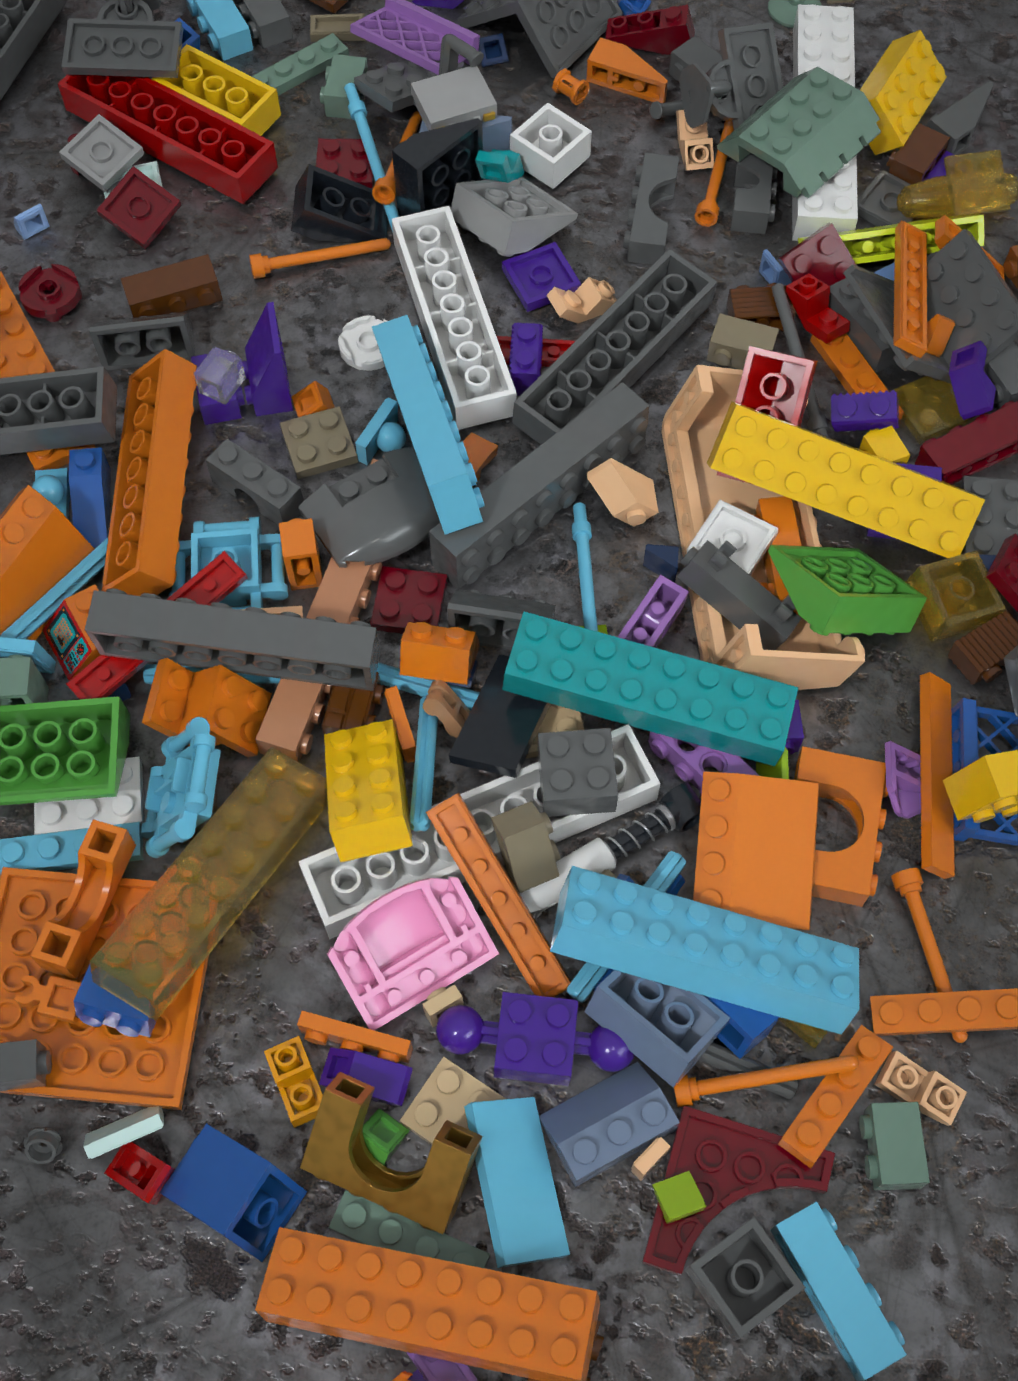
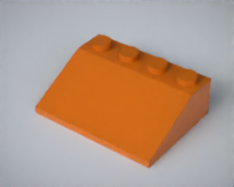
(35, 553)
(757, 847)

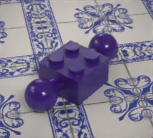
(532, 1038)

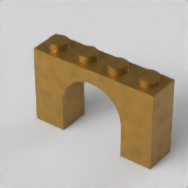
(340, 1156)

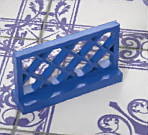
(965, 751)

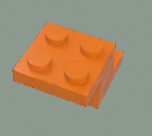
(216, 694)

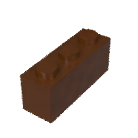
(172, 288)

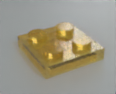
(929, 408)

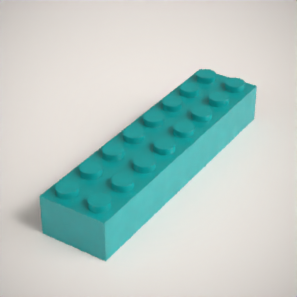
(650, 689)

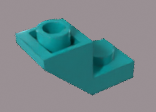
(499, 165)

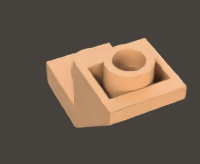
(694, 144)
(587, 302)

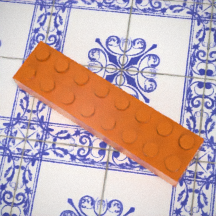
(151, 477)
(430, 1307)

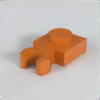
(54, 999)

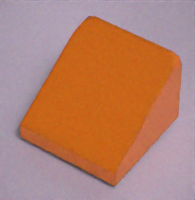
(938, 334)
(312, 399)

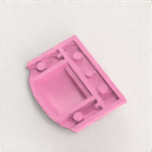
(409, 947)

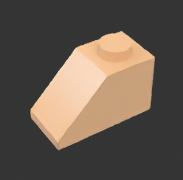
(624, 492)

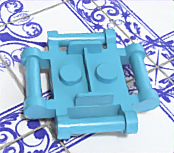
(243, 544)
(182, 789)

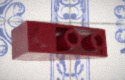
(654, 30)

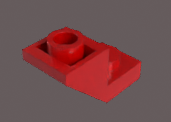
(811, 303)

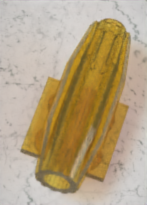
(971, 187)

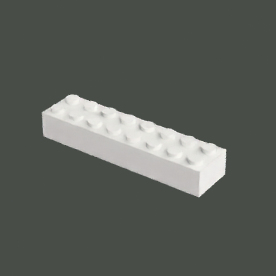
(454, 318)

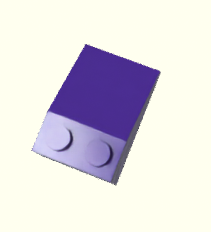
(267, 367)

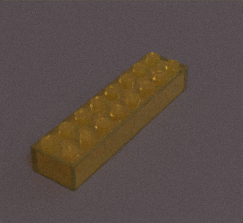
(209, 884)

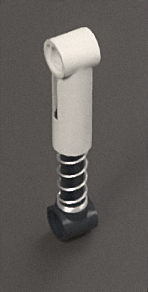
(677, 810)

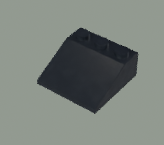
(433, 163)

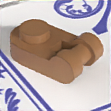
(446, 706)

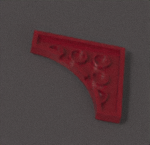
(727, 1165)

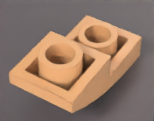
(911, 1083)

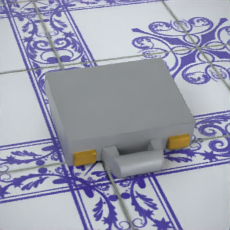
(454, 98)

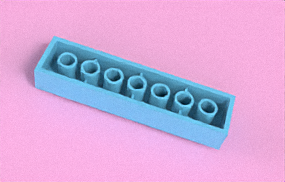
(430, 424)
(707, 950)

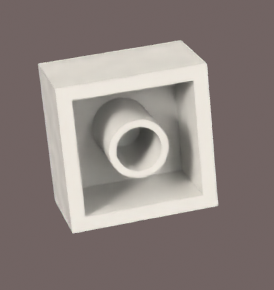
(551, 145)

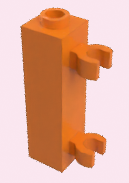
(781, 514)

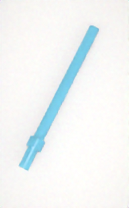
(358, 113)
(582, 534)

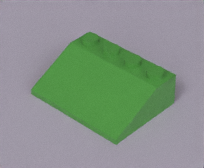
(846, 591)
(62, 750)

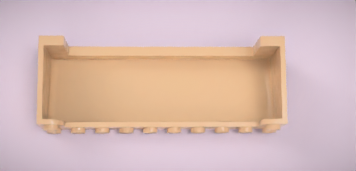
(688, 438)

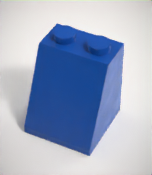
(234, 1191)

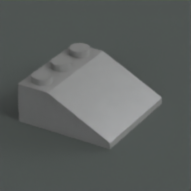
(509, 214)

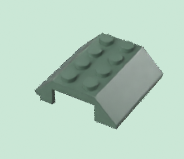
(807, 130)

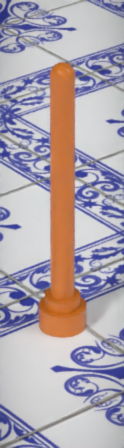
(384, 188)
(708, 210)
(263, 265)
(909, 884)
(689, 1089)

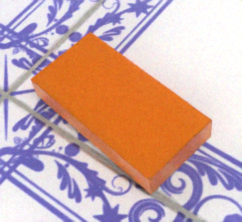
(401, 723)

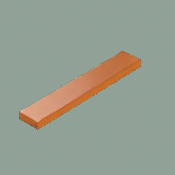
(910, 289)
(935, 766)
(499, 897)

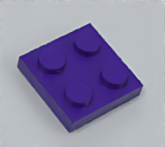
(537, 273)

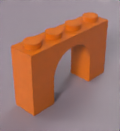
(859, 787)

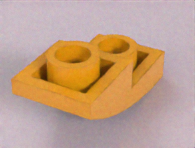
(295, 1080)

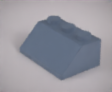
(657, 1022)
(608, 1123)

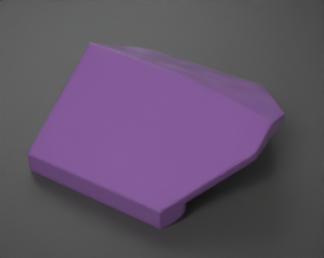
(903, 780)

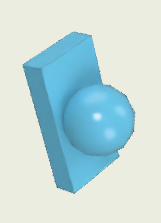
(381, 433)
(55, 487)

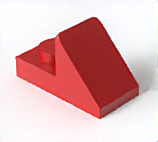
(139, 1172)

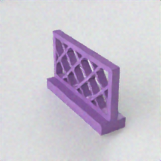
(407, 24)

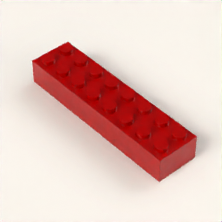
(176, 130)

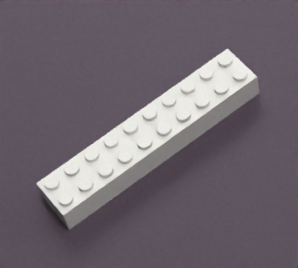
(826, 40)
(349, 886)

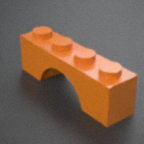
(71, 933)

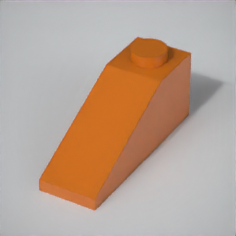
(622, 70)

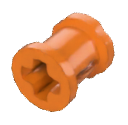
(571, 92)

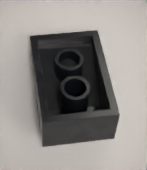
(336, 209)

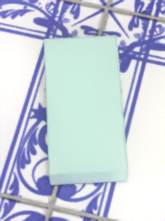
(123, 1131)

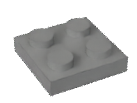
(101, 152)

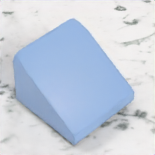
(31, 221)

